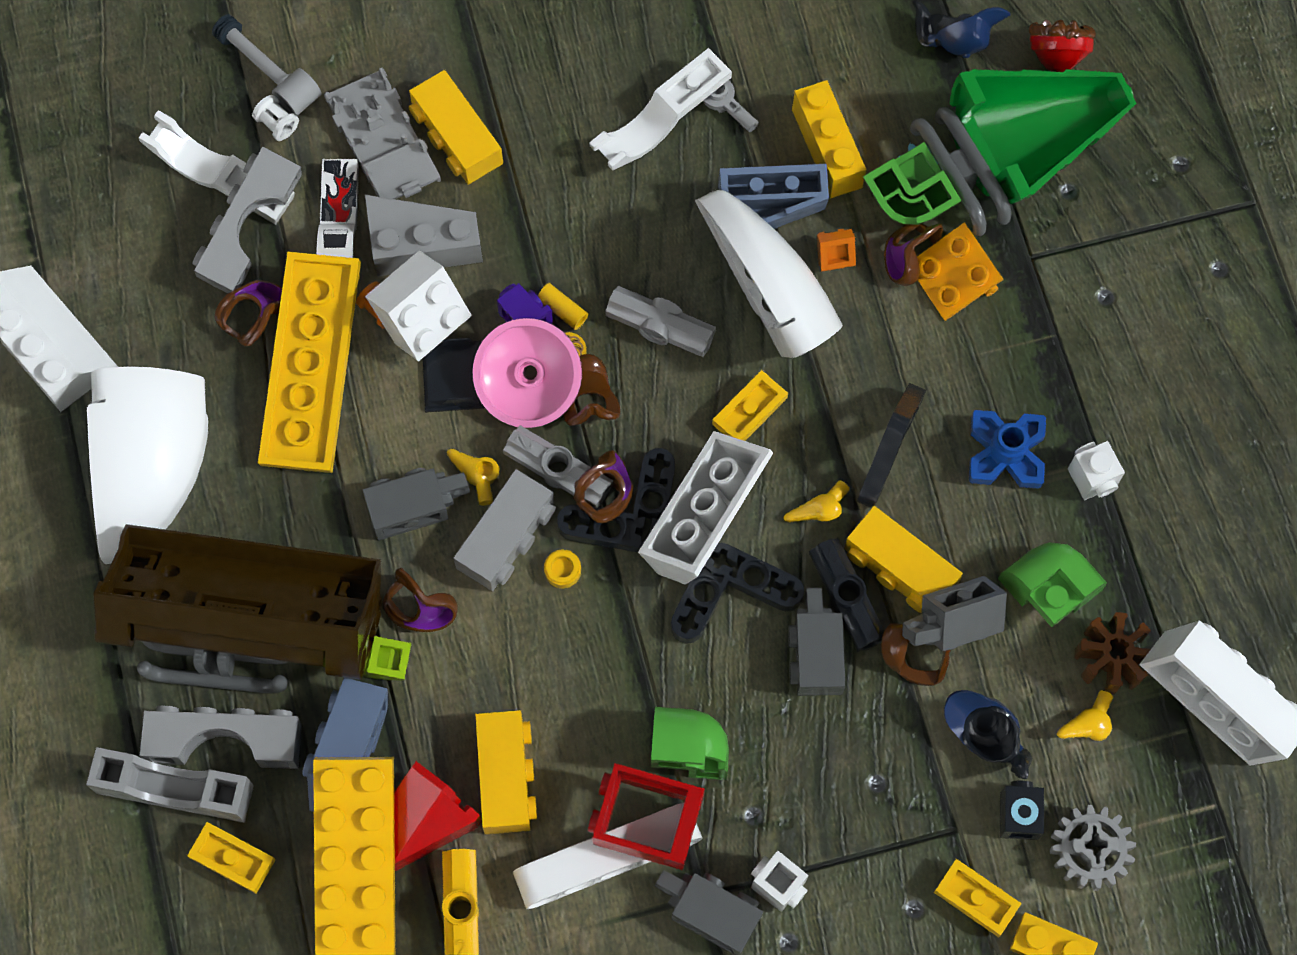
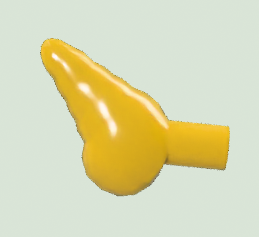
(478, 472)
(822, 507)
(1090, 722)

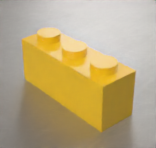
(455, 127)
(829, 138)
(899, 558)
(505, 772)

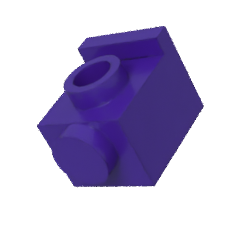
(517, 303)

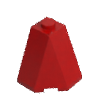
(427, 816)

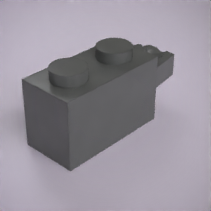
(412, 500)
(958, 615)
(818, 647)
(711, 910)

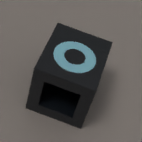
(1022, 811)

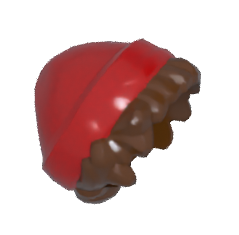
(1060, 45)

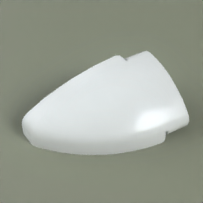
(798, 305)
(143, 447)

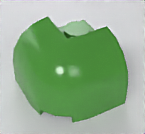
(912, 187)
(1053, 580)
(689, 742)

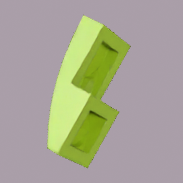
(387, 659)

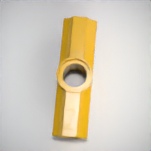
(460, 884)

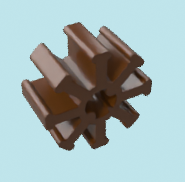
(1107, 641)

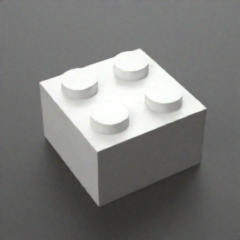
(418, 305)

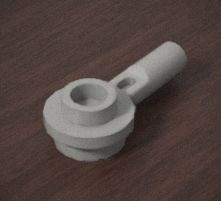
(723, 100)

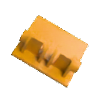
(957, 272)

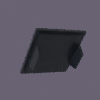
(450, 376)

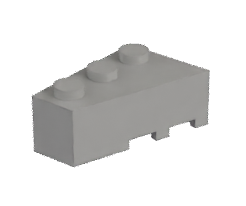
(405, 227)

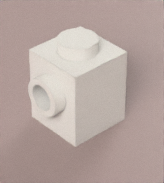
(1095, 470)
(779, 881)

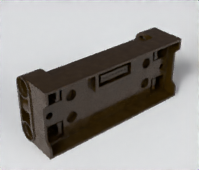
(240, 599)

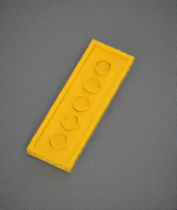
(309, 362)
(354, 855)

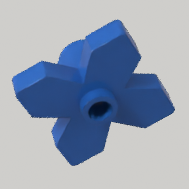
(1007, 449)

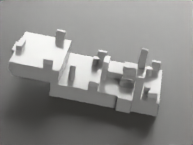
(382, 136)

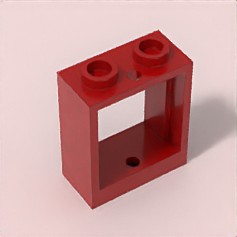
(610, 788)

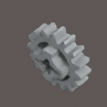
(1108, 845)

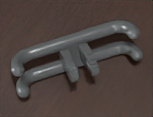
(964, 167)
(213, 671)

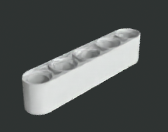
(590, 864)

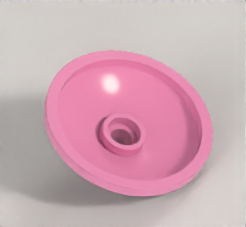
(502, 379)

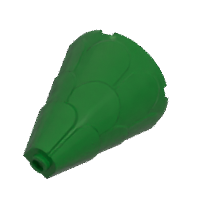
(1036, 120)

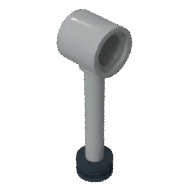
(293, 90)

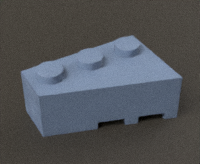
(778, 192)
(352, 726)

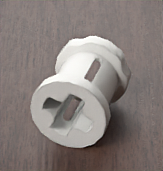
(285, 119)

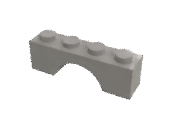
(267, 182)
(174, 735)
(151, 783)

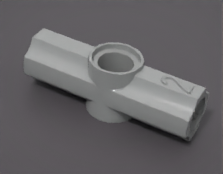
(660, 321)
(539, 454)

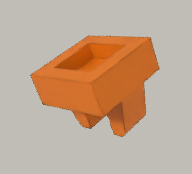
(836, 249)

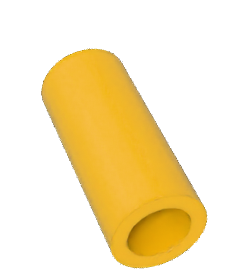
(563, 306)

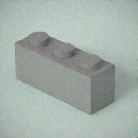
(505, 531)

